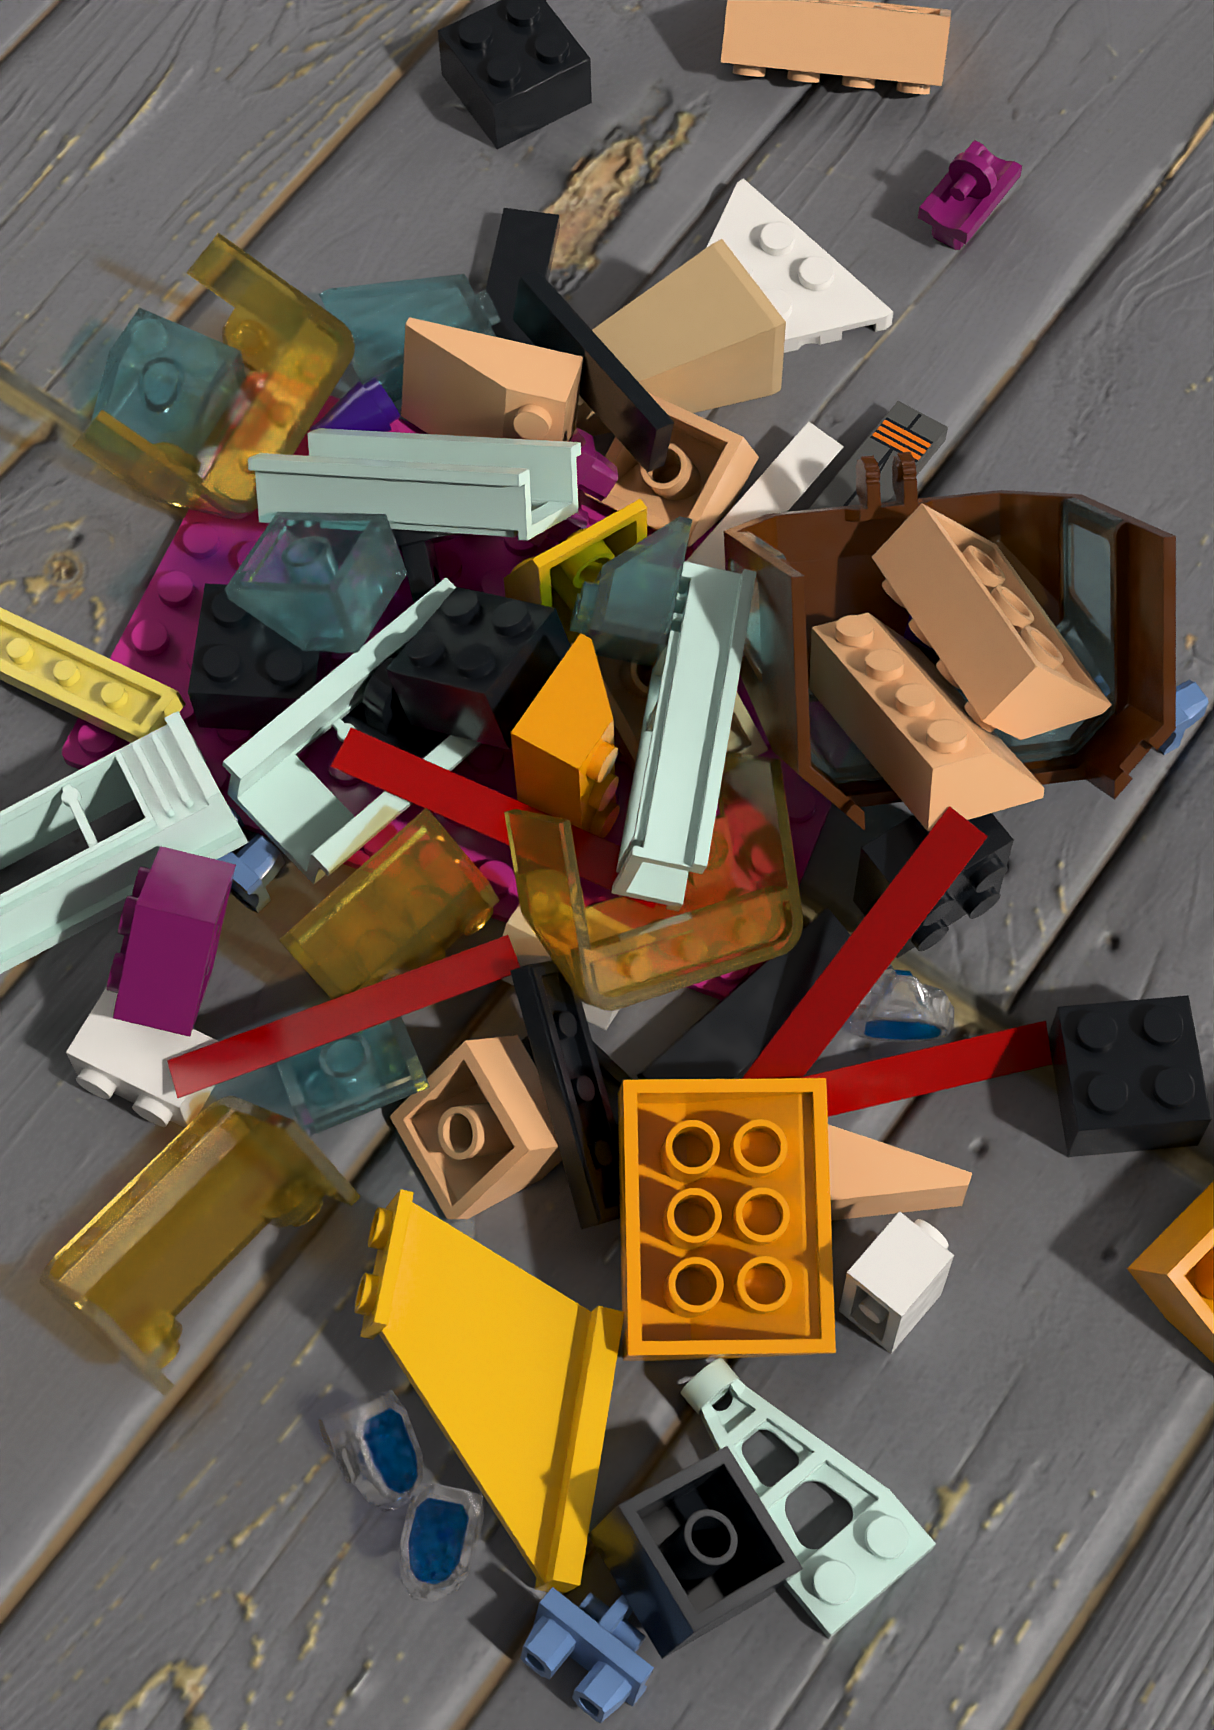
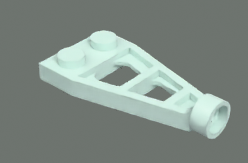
(864, 1555)

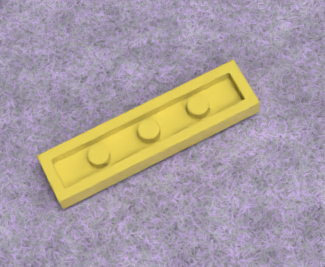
(82, 680)

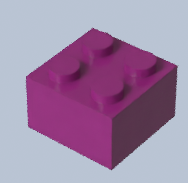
(170, 940)

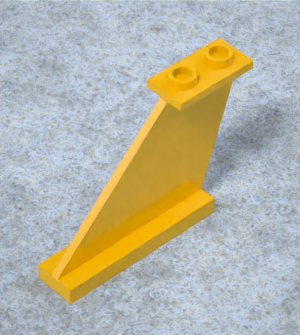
(504, 1372)

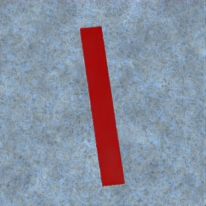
(462, 800)
(870, 949)
(342, 1016)
(936, 1068)

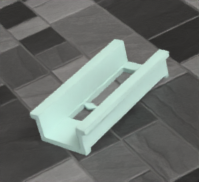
(425, 481)
(685, 737)
(287, 796)
(180, 813)

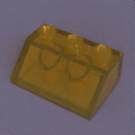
(393, 912)

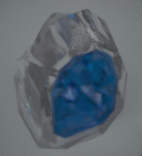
(902, 1010)
(375, 1448)
(439, 1540)

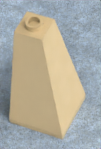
(697, 337)

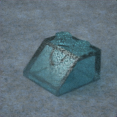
(169, 381)
(320, 578)
(634, 597)
(352, 1076)

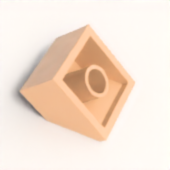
(699, 478)
(480, 1126)

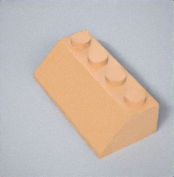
(838, 38)
(985, 628)
(913, 723)

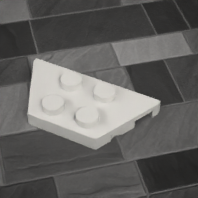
(795, 273)

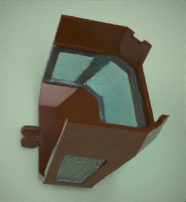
(1086, 564)

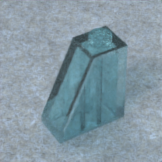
(379, 315)

